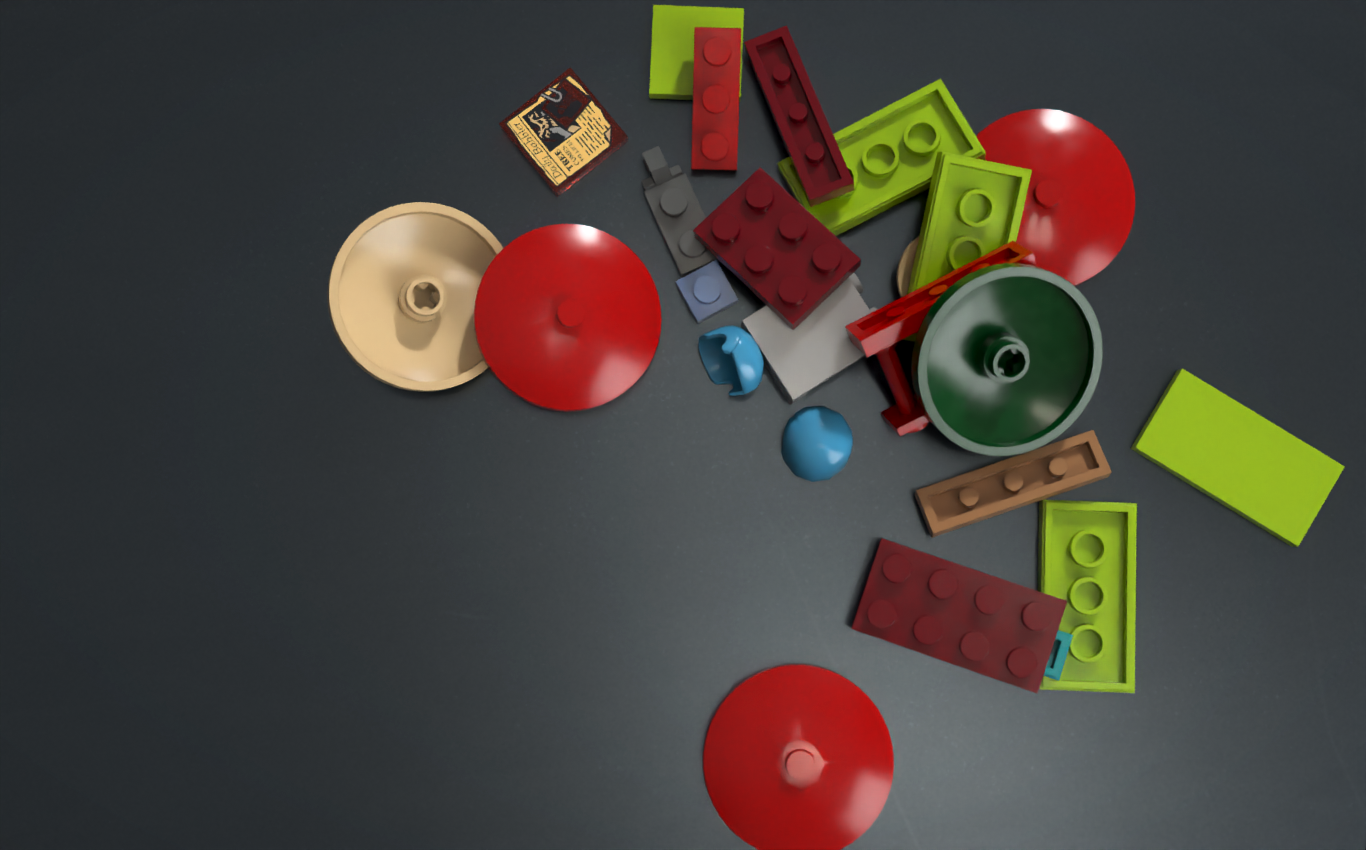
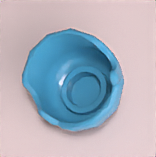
(732, 358)
(816, 443)

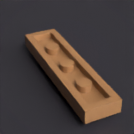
(1012, 483)

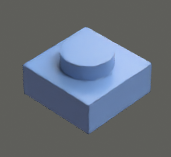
(706, 292)

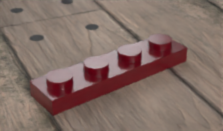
(799, 116)

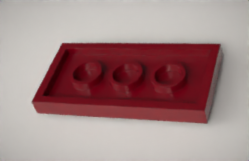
(959, 615)

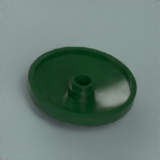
(1007, 359)

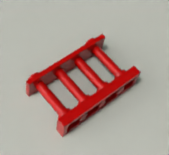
(883, 328)

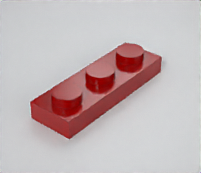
(716, 98)

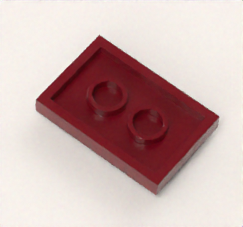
(777, 248)

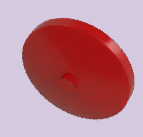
(1077, 191)
(567, 317)
(798, 759)

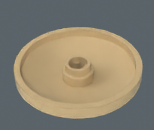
(409, 293)

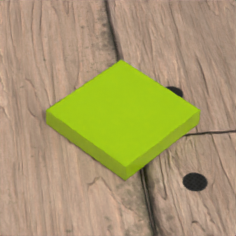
(674, 46)

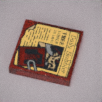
(563, 132)

